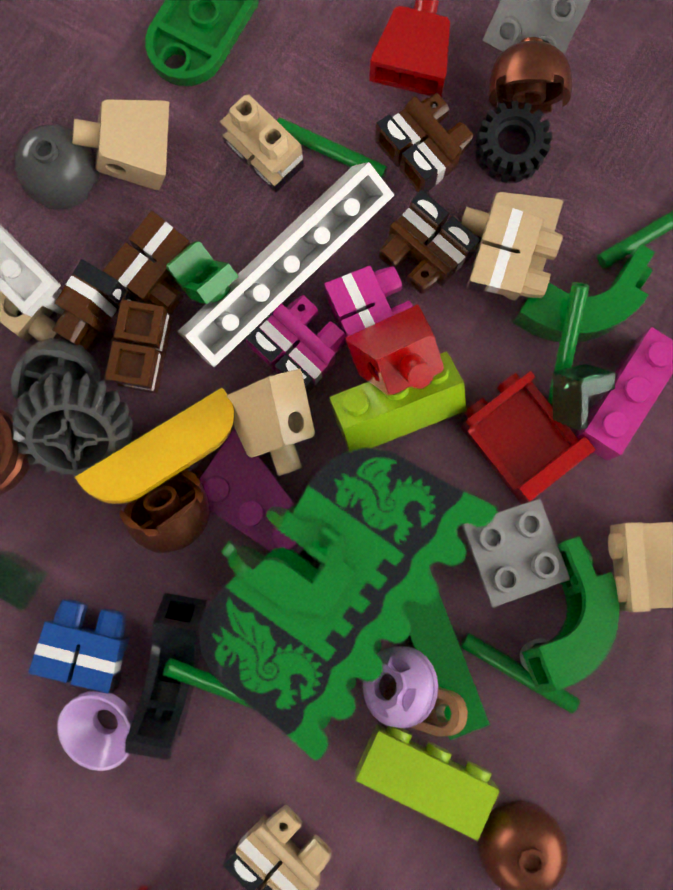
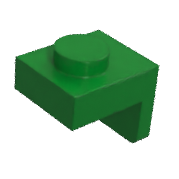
(201, 275)

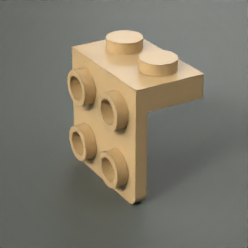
(642, 565)

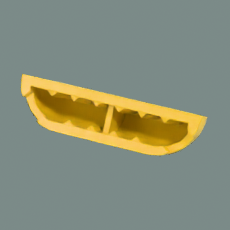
(161, 452)

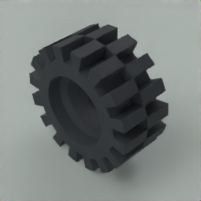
(519, 121)

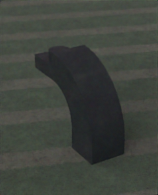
(165, 699)

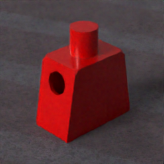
(413, 50)
(397, 352)

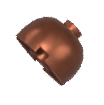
(531, 74)
(169, 514)
(523, 848)

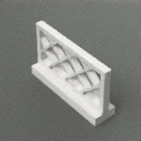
(25, 278)

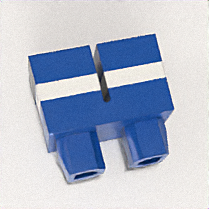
(82, 653)

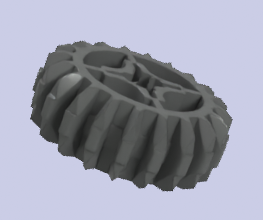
(70, 424)

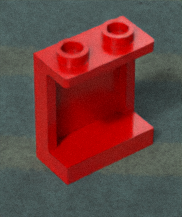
(523, 439)

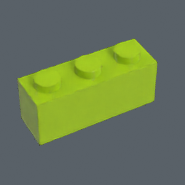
(373, 418)
(427, 780)

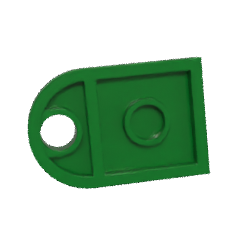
(199, 32)

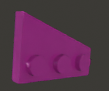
(242, 493)

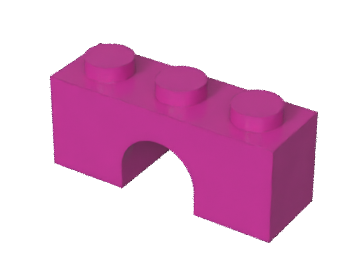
(637, 386)

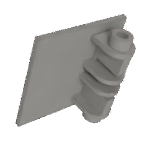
(546, 19)
(516, 553)

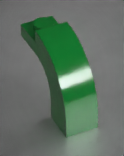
(602, 312)
(588, 624)

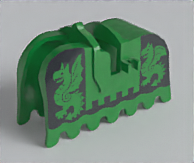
(301, 633)

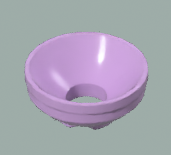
(414, 692)
(86, 738)

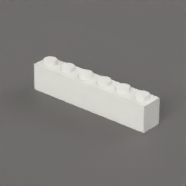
(287, 263)

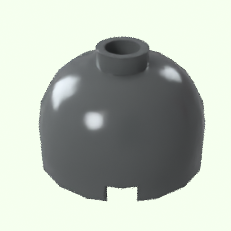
(54, 168)
(53, 358)

